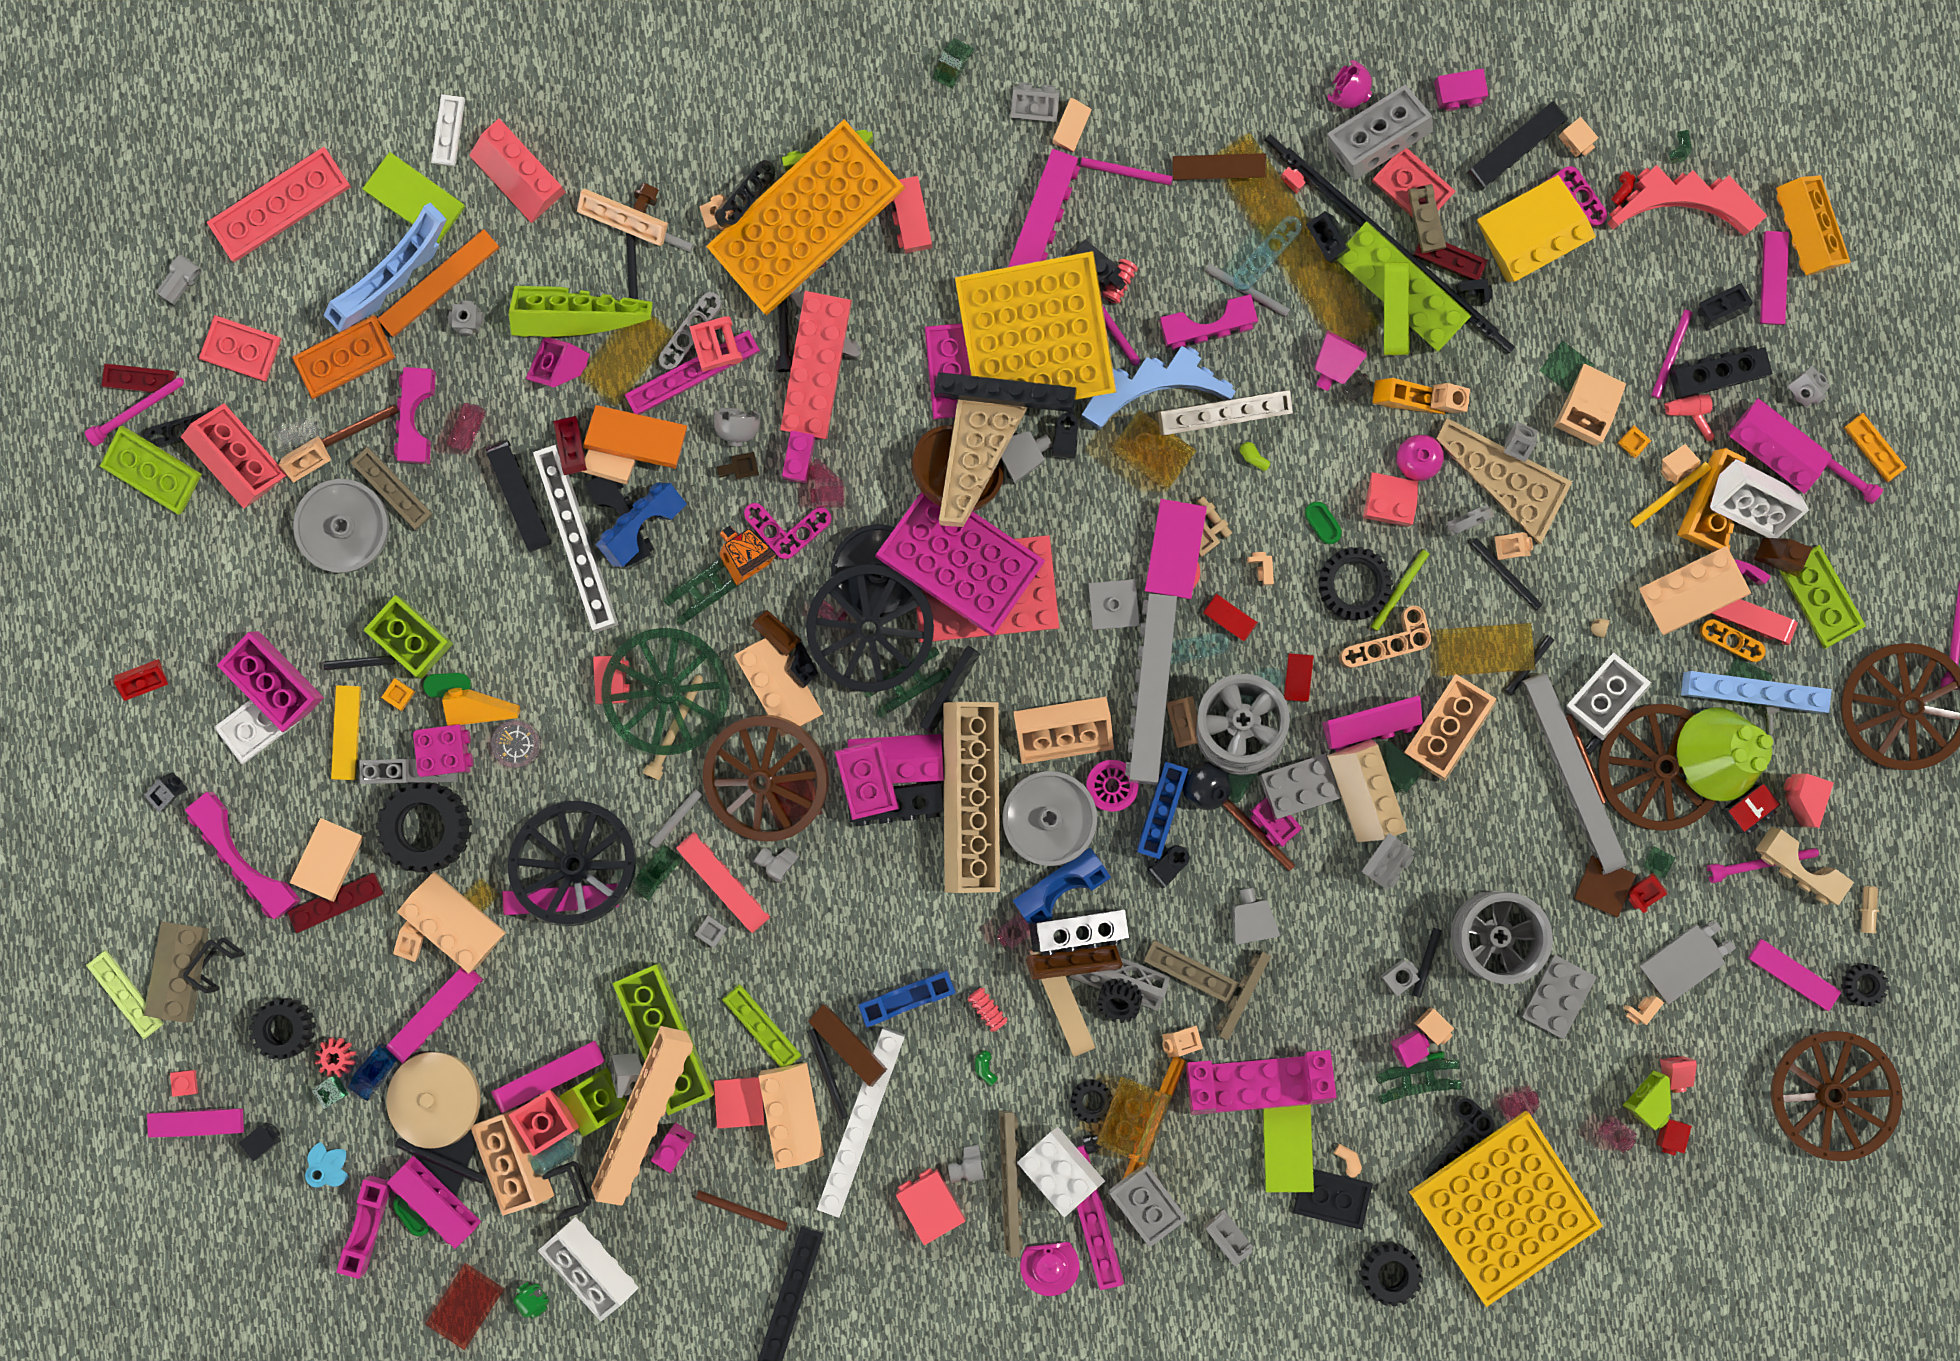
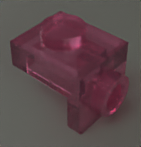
(1519, 1102)

